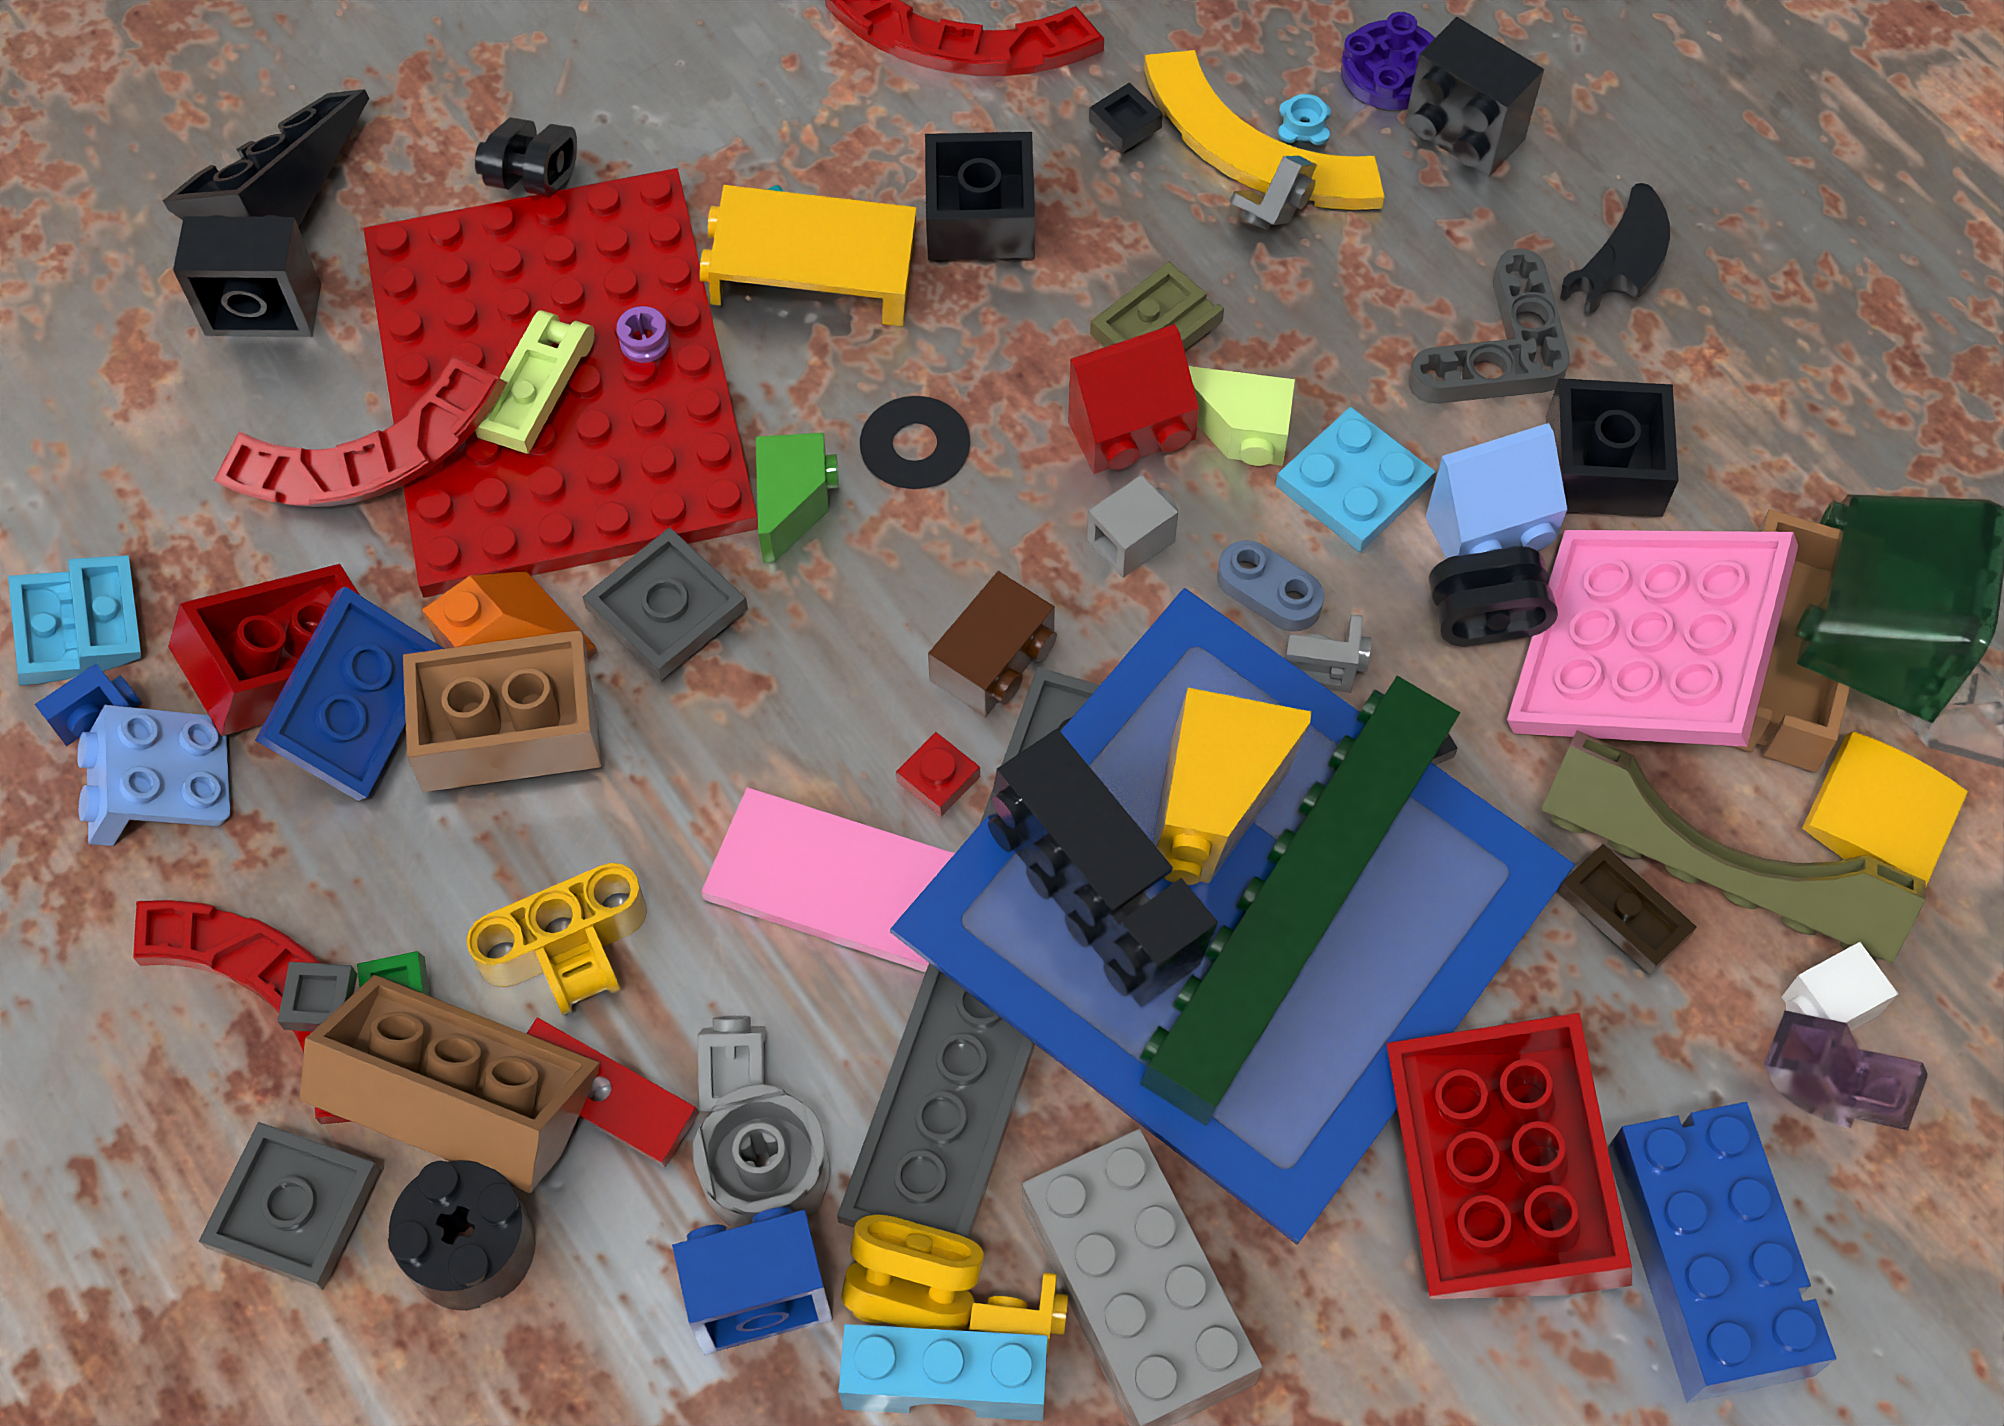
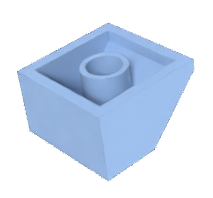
(1499, 495)

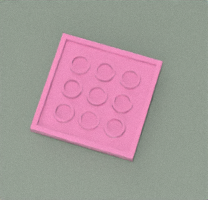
(1656, 636)

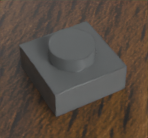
(314, 993)

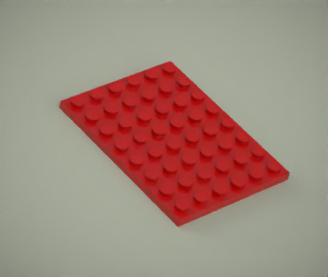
(626, 438)

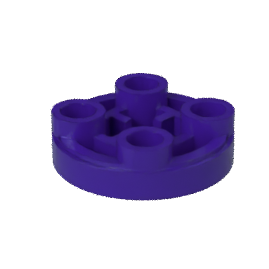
(1383, 60)

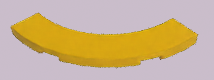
(1244, 151)

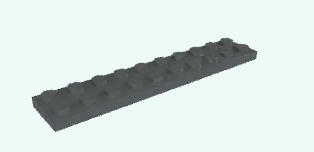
(954, 1066)

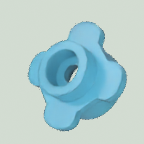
(1304, 120)

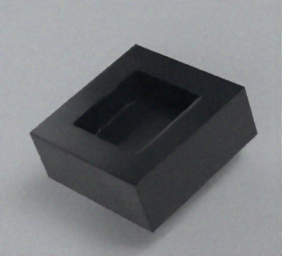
(1125, 117)

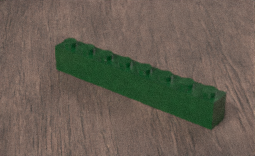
(1298, 900)

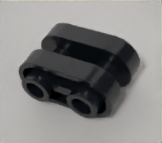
(518, 153)
(1492, 596)

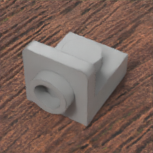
(1329, 660)
(729, 1058)

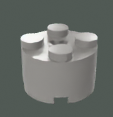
(753, 1123)

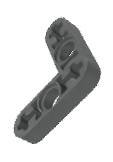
(1513, 355)

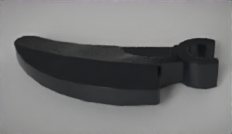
(1630, 255)

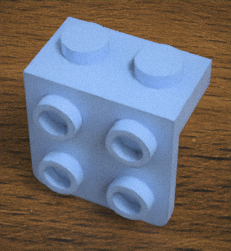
(151, 770)

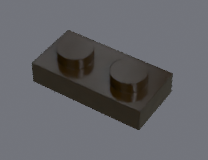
(1627, 909)

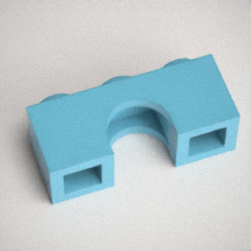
(968, 1369)

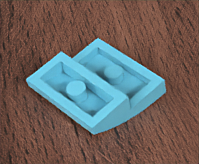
(74, 619)

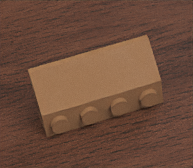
(446, 1080)

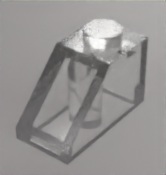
(1969, 723)

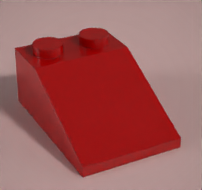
(248, 641)

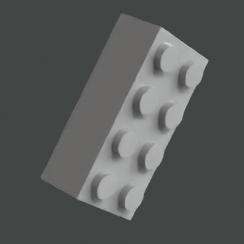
(1139, 1284)

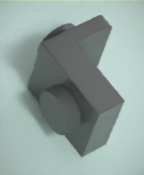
(1287, 192)

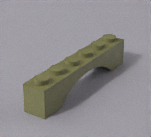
(1844, 899)

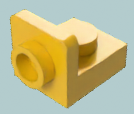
(1011, 1314)

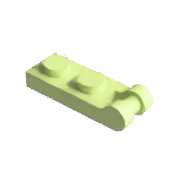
(535, 380)

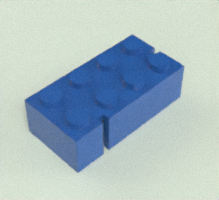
(1718, 1253)

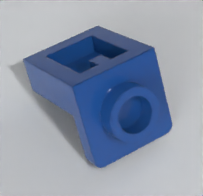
(79, 702)

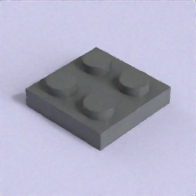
(665, 603)
(290, 1205)

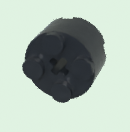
(448, 1201)

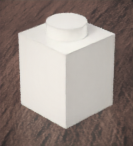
(1842, 989)

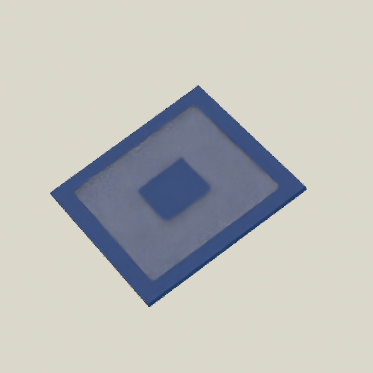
(1396, 964)

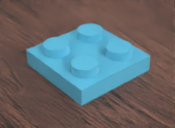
(1355, 479)

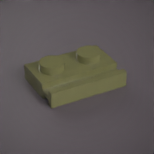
(1155, 303)

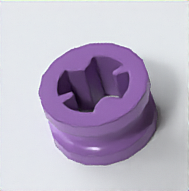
(637, 320)

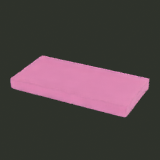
(822, 874)

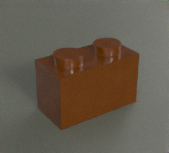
(993, 644)

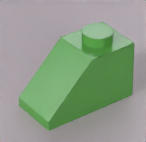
(791, 488)

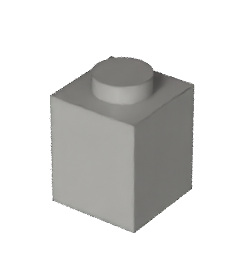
(1132, 525)

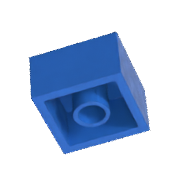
(751, 1280)

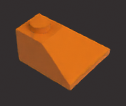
(496, 610)

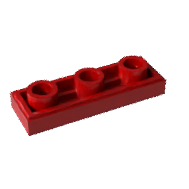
(636, 1108)

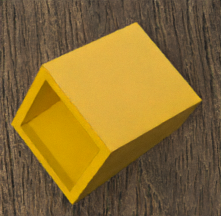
(1220, 775)

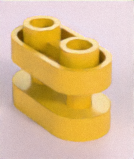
(911, 1274)

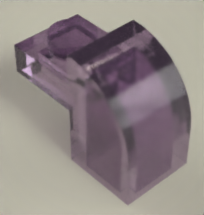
(1827, 1075)

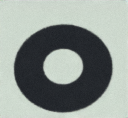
(943, 463)

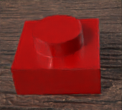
(938, 774)

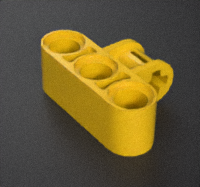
(569, 958)

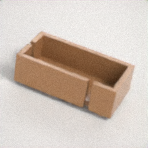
(1798, 707)

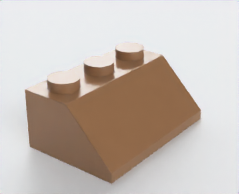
(500, 711)

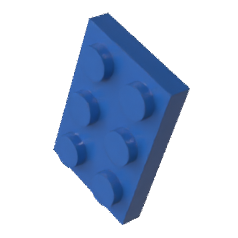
(345, 695)

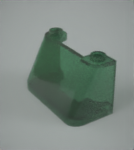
(1907, 597)

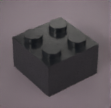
(1473, 96)
(979, 195)
(247, 276)
(1615, 445)

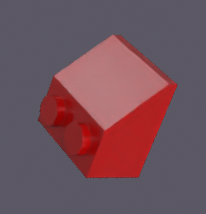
(1132, 400)

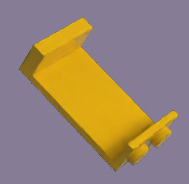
(811, 245)

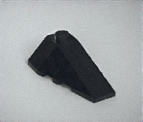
(278, 171)

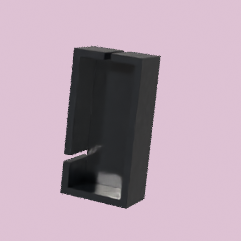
(1096, 869)

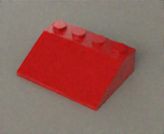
(1509, 1162)

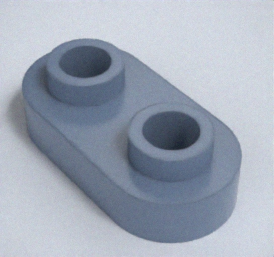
(1266, 585)

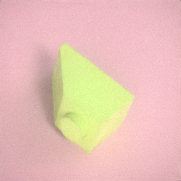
(1244, 413)

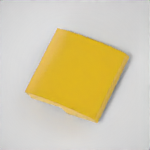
(1885, 807)

